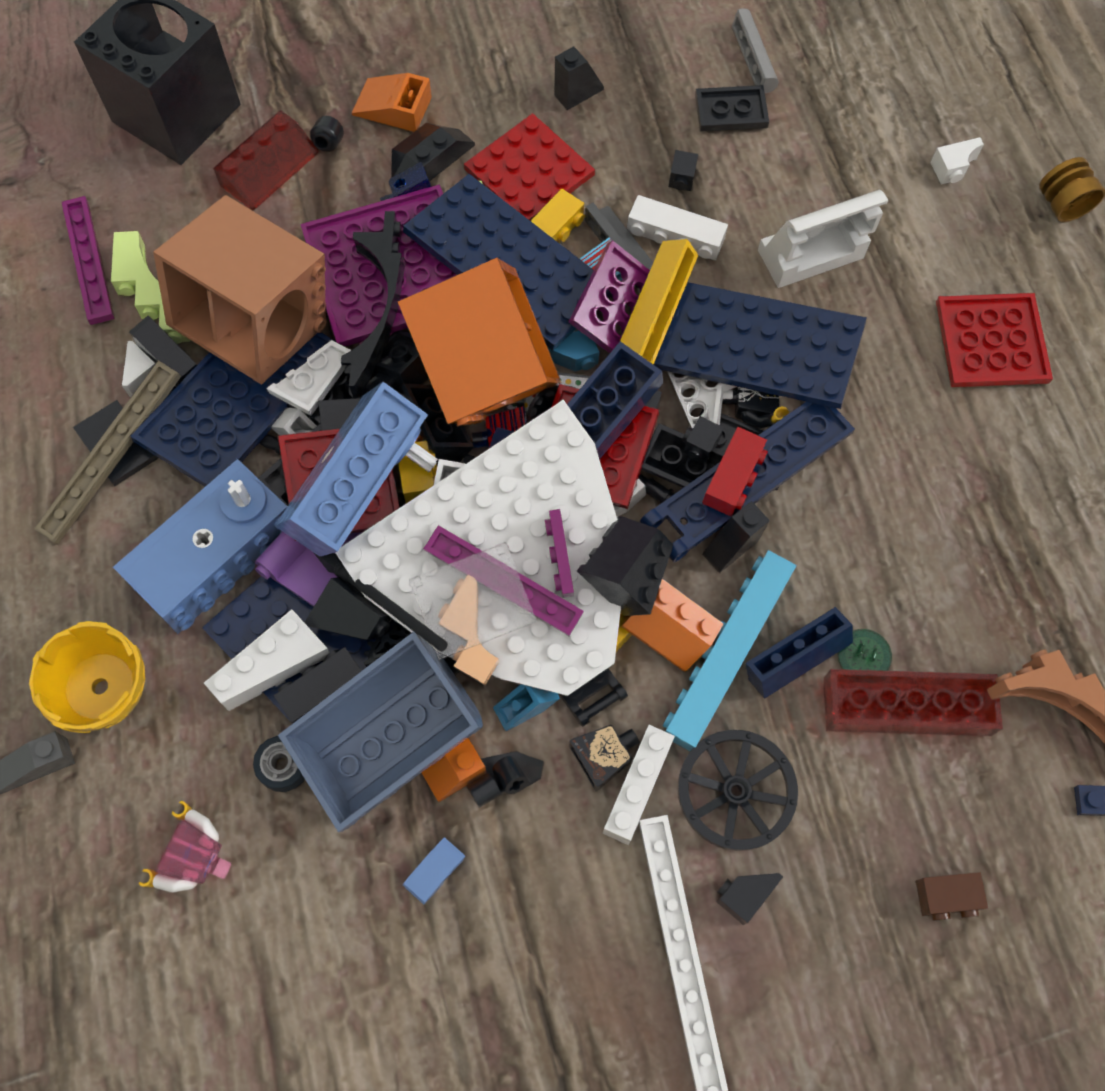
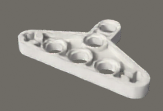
(704, 397)

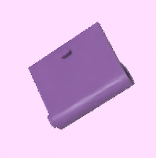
(296, 567)

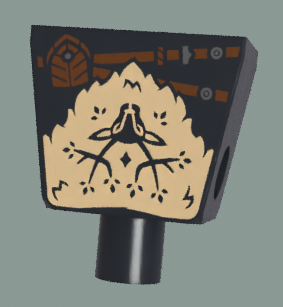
(603, 753)

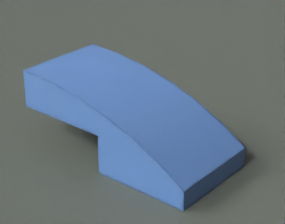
(433, 870)

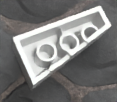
(267, 662)

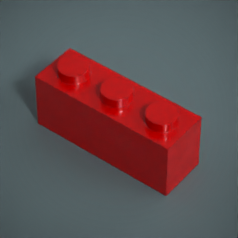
(735, 472)

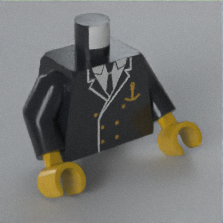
(755, 407)

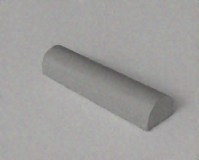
(754, 50)

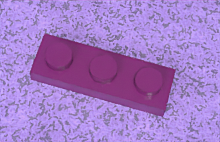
(559, 553)

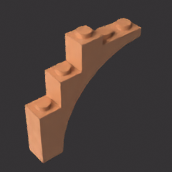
(1052, 681)

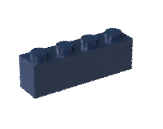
(800, 652)

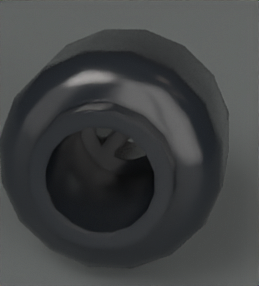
(326, 133)

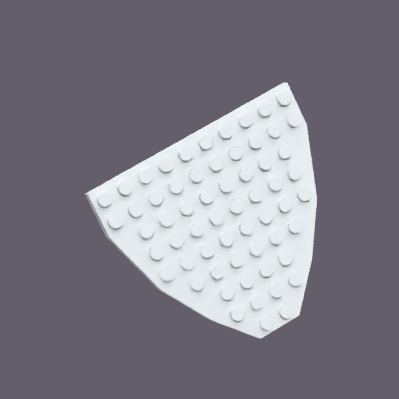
(501, 500)

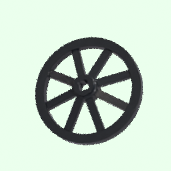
(745, 787)

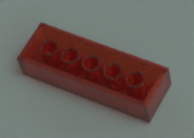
(911, 702)

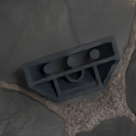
(433, 146)

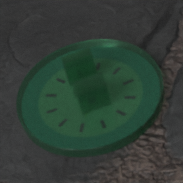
(866, 652)

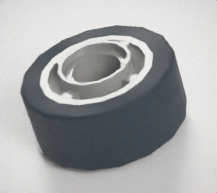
(265, 767)

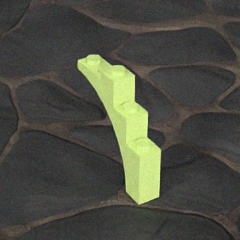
(132, 276)

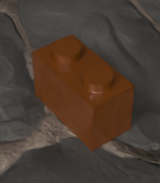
(951, 894)

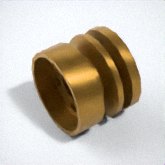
(1072, 189)

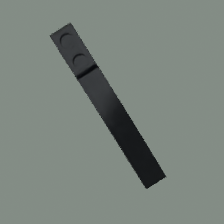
(385, 254)

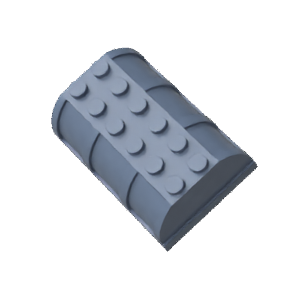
(381, 730)

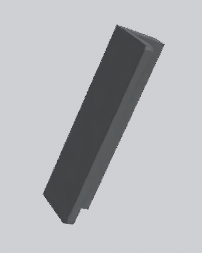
(607, 225)

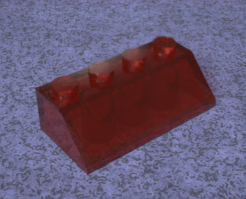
(265, 160)

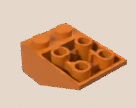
(394, 100)

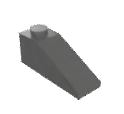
(35, 761)

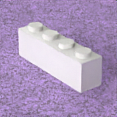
(666, 222)
(638, 785)

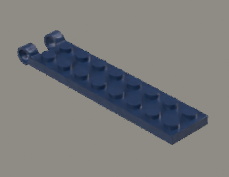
(791, 447)

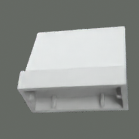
(822, 239)

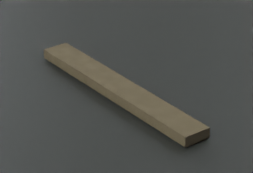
(106, 453)

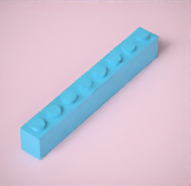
(729, 651)

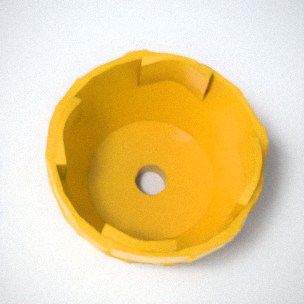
(73, 665)

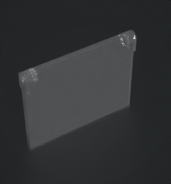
(473, 599)

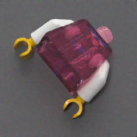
(188, 855)

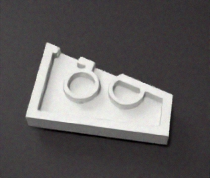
(311, 380)

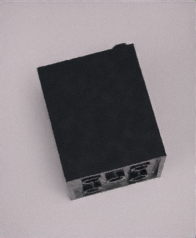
(153, 82)

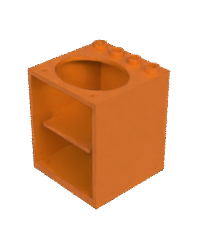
(479, 342)

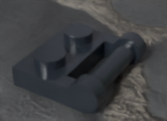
(592, 687)

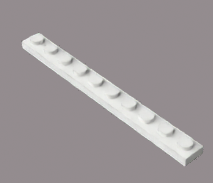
(682, 955)

